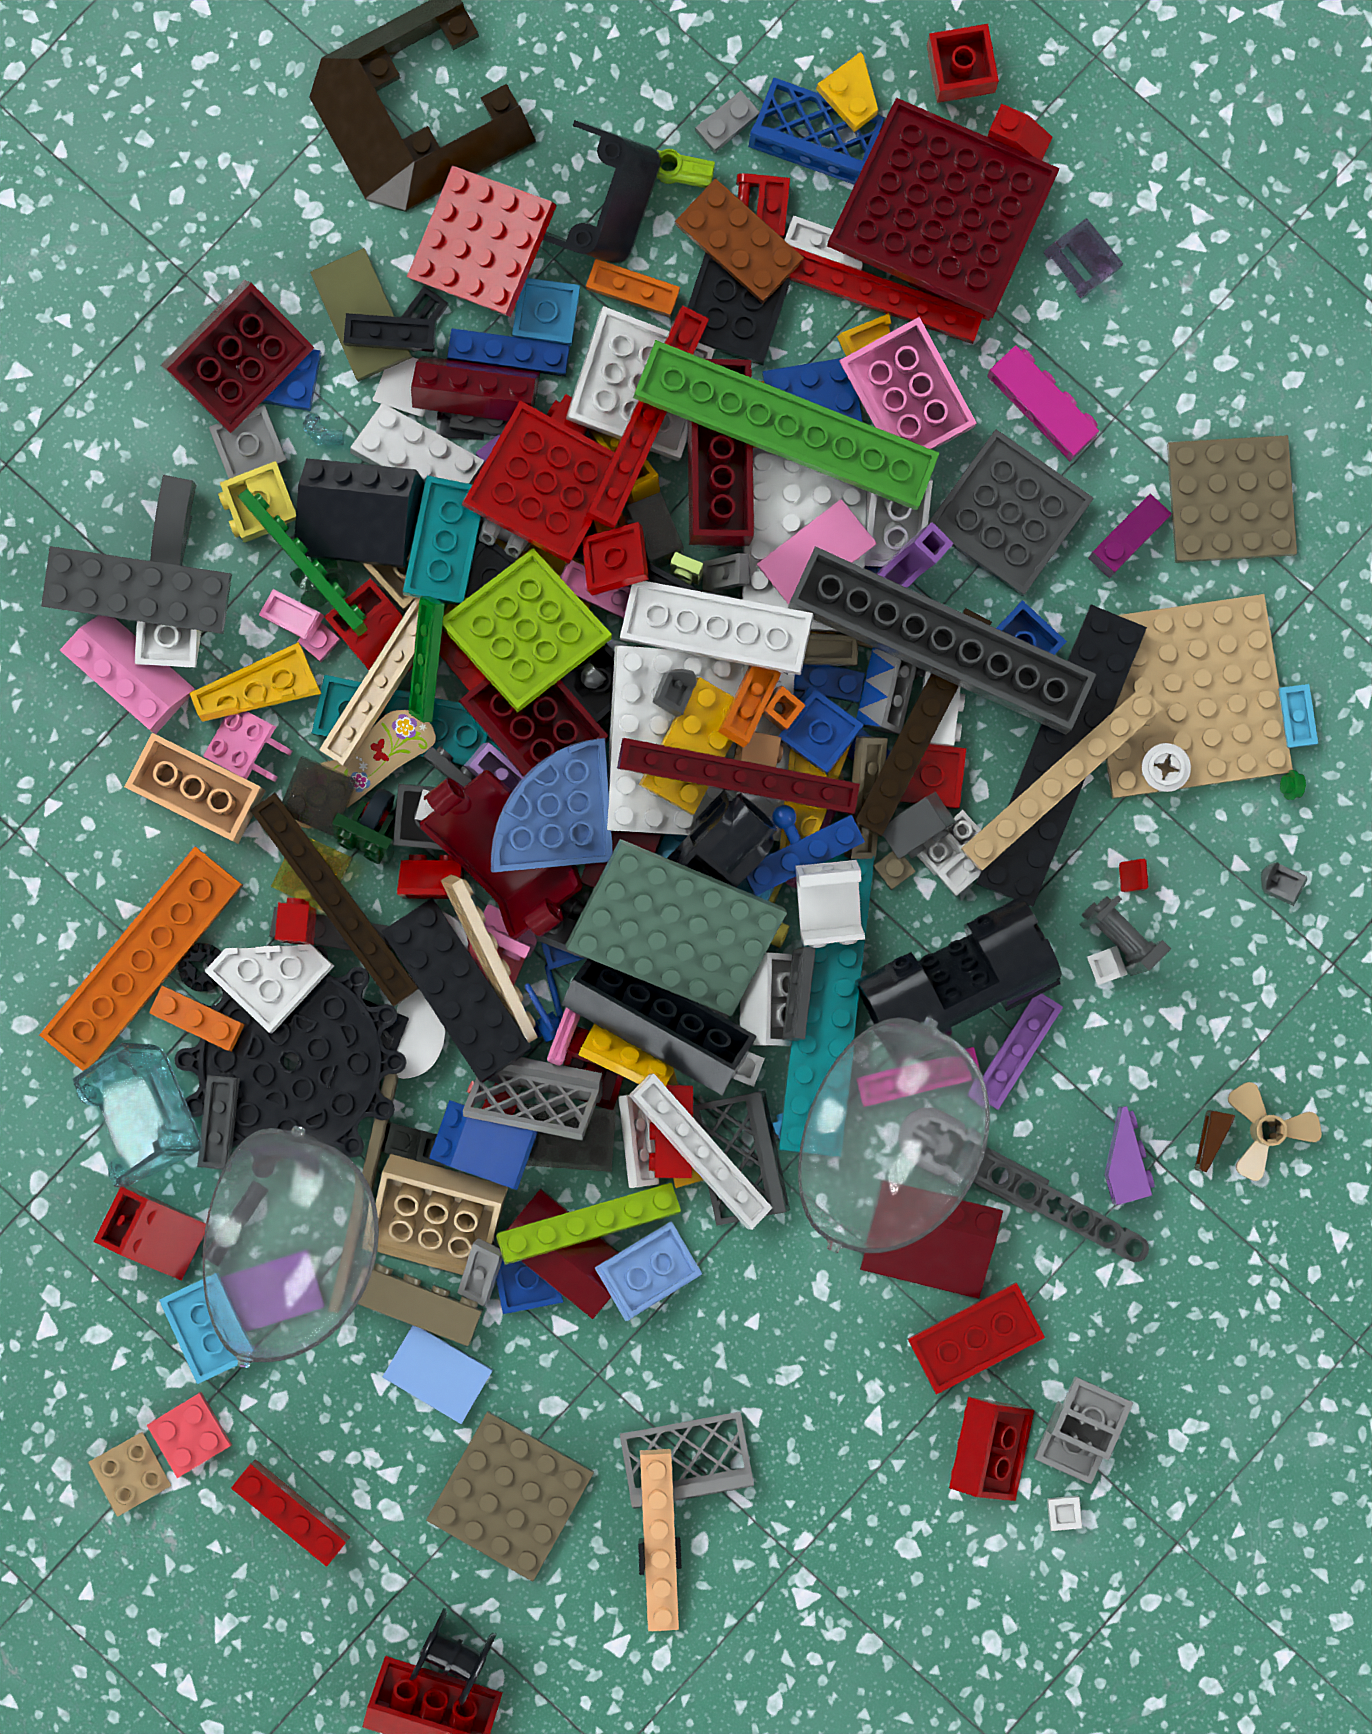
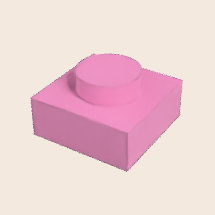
(321, 643)

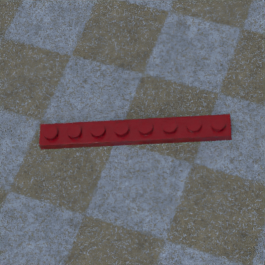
(738, 776)

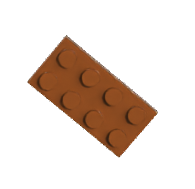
(739, 241)

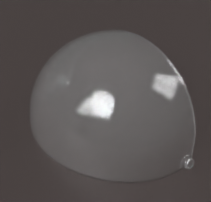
(892, 1137)
(286, 1245)

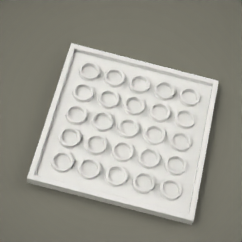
(636, 717)

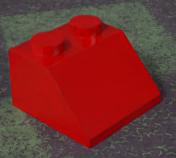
(423, 877)

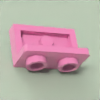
(513, 948)

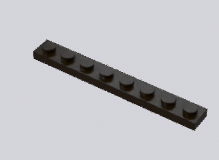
(908, 750)
(334, 899)

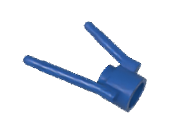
(548, 1022)

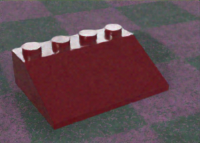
(237, 356)
(535, 731)
(949, 1257)

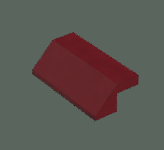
(572, 1267)

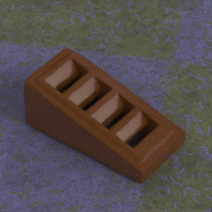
(1213, 1134)

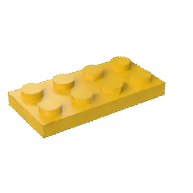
(695, 732)

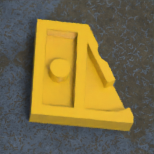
(850, 92)

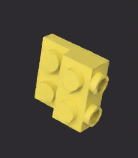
(270, 485)

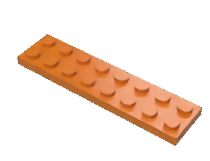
(141, 959)

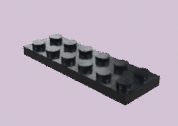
(457, 990)

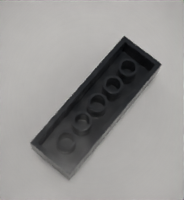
(661, 1024)

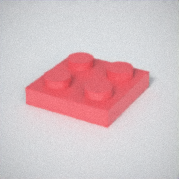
(189, 1435)

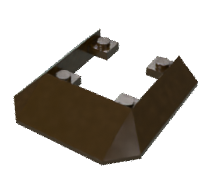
(414, 168)

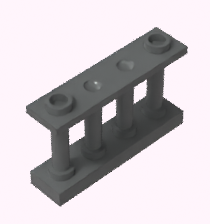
(1139, 953)

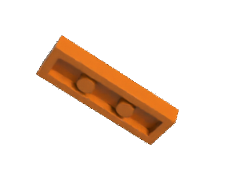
(633, 288)
(749, 704)
(196, 1018)

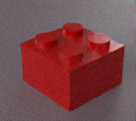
(962, 63)

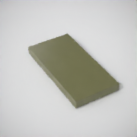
(354, 288)

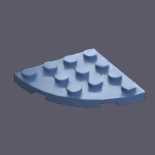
(557, 813)

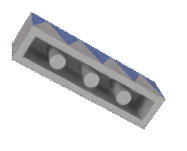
(885, 693)

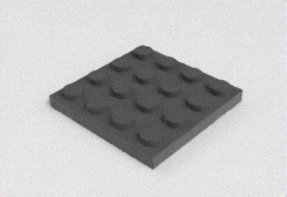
(1010, 512)

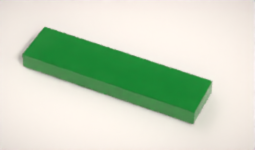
(426, 658)

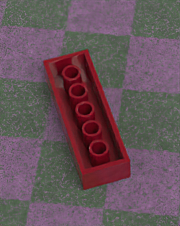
(720, 481)

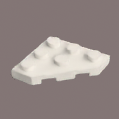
(269, 978)

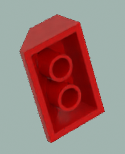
(991, 1449)

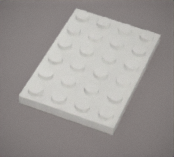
(785, 502)

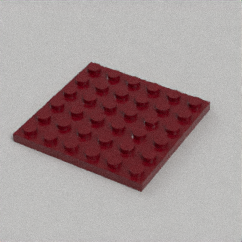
(943, 207)

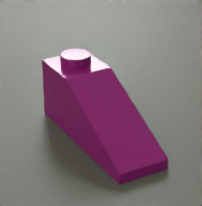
(1129, 535)

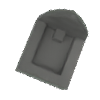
(675, 691)
(1282, 882)

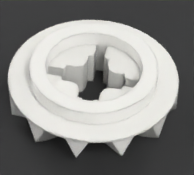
(1178, 760)

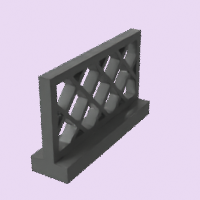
(764, 1145)

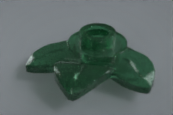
(312, 596)

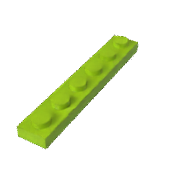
(588, 1223)

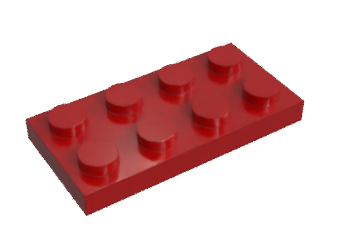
(976, 1338)

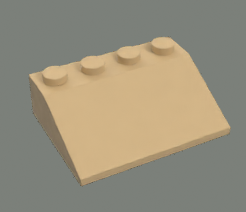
(435, 1213)

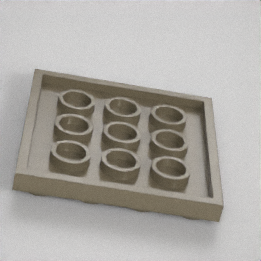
(1231, 499)
(510, 1496)

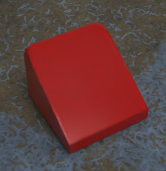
(1133, 875)

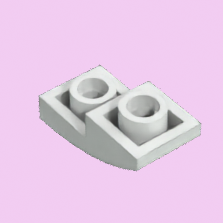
(947, 848)

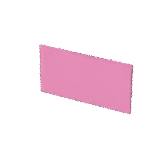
(833, 531)

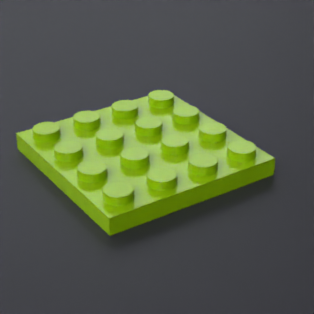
(525, 630)

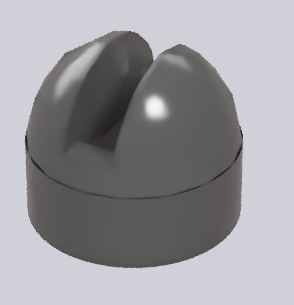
(592, 676)

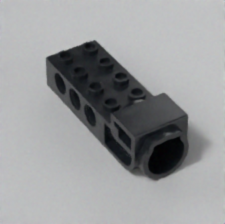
(728, 839)

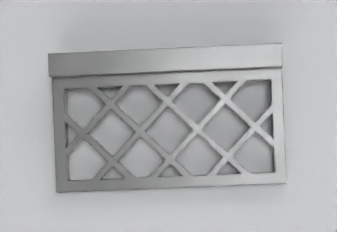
(539, 1078)
(697, 1485)

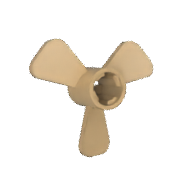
(1249, 1103)

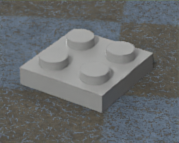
(249, 445)

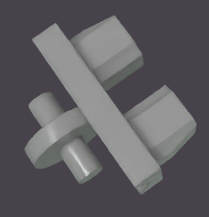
(490, 531)

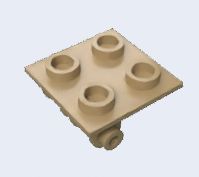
(129, 1474)

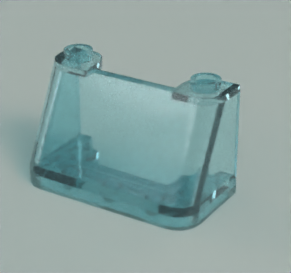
(141, 1111)

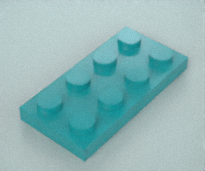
(442, 543)

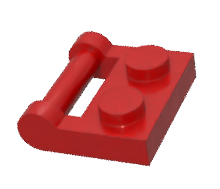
(771, 198)

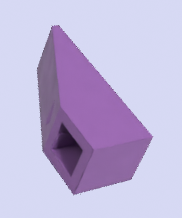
(1124, 1166)

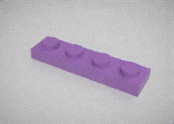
(1019, 1048)

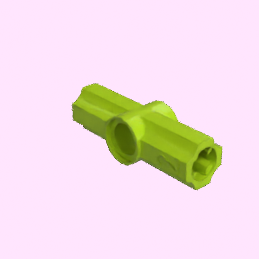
(688, 171)

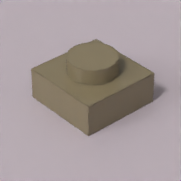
(894, 870)

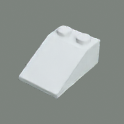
(893, 525)
(166, 645)

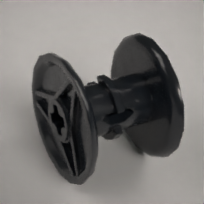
(453, 1656)

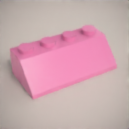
(107, 656)

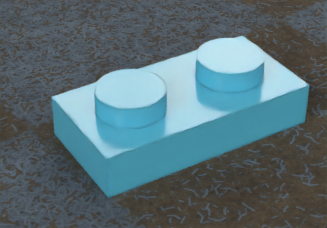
(1298, 716)

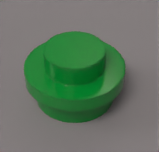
(1293, 785)

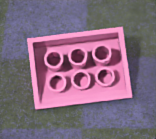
(909, 387)

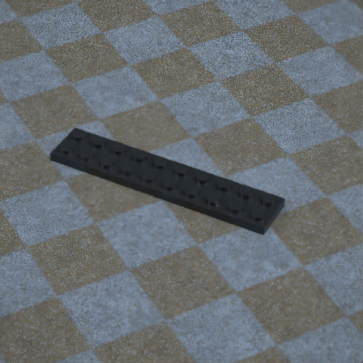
(1108, 649)

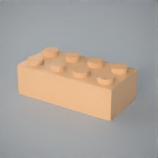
(194, 788)

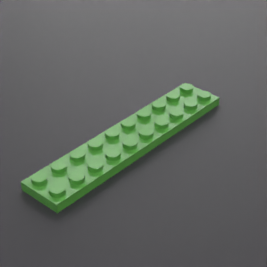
(786, 425)

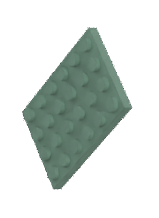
(675, 928)

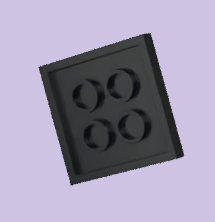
(737, 319)

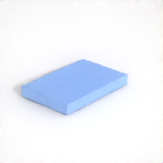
(648, 1271)
(437, 1373)

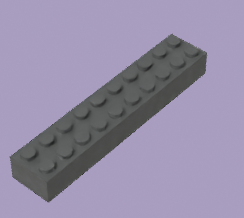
(942, 641)

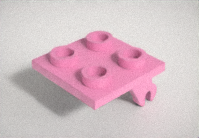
(240, 742)

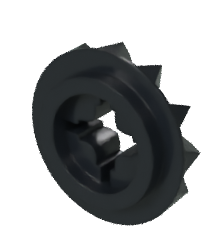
(189, 973)

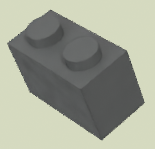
(917, 825)

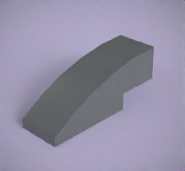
(172, 520)

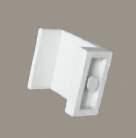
(829, 903)

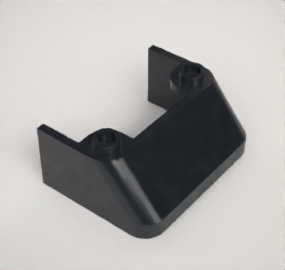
(625, 202)

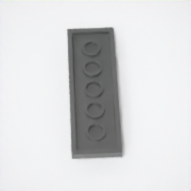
(136, 590)

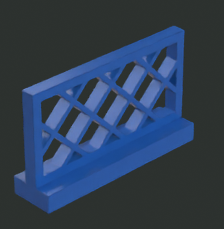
(803, 150)

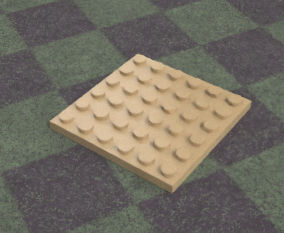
(1217, 693)

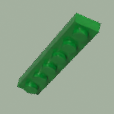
(314, 571)

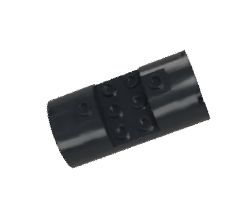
(996, 963)

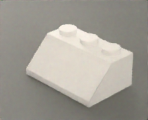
(766, 1000)

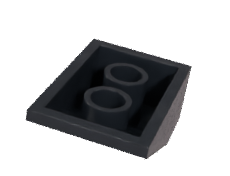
(599, 700)

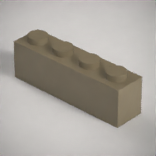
(421, 1306)

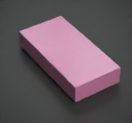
(291, 615)

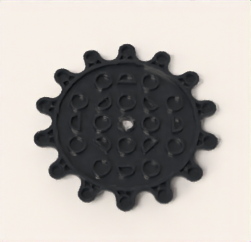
(335, 1071)

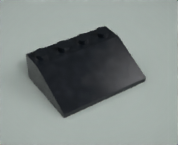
(358, 511)

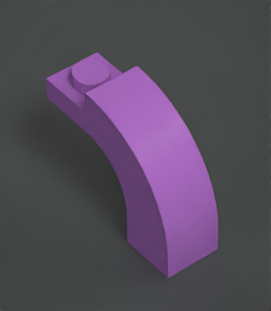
(916, 556)

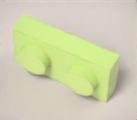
(686, 569)

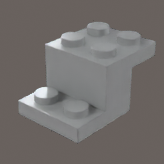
(1083, 1430)

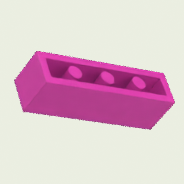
(1043, 402)

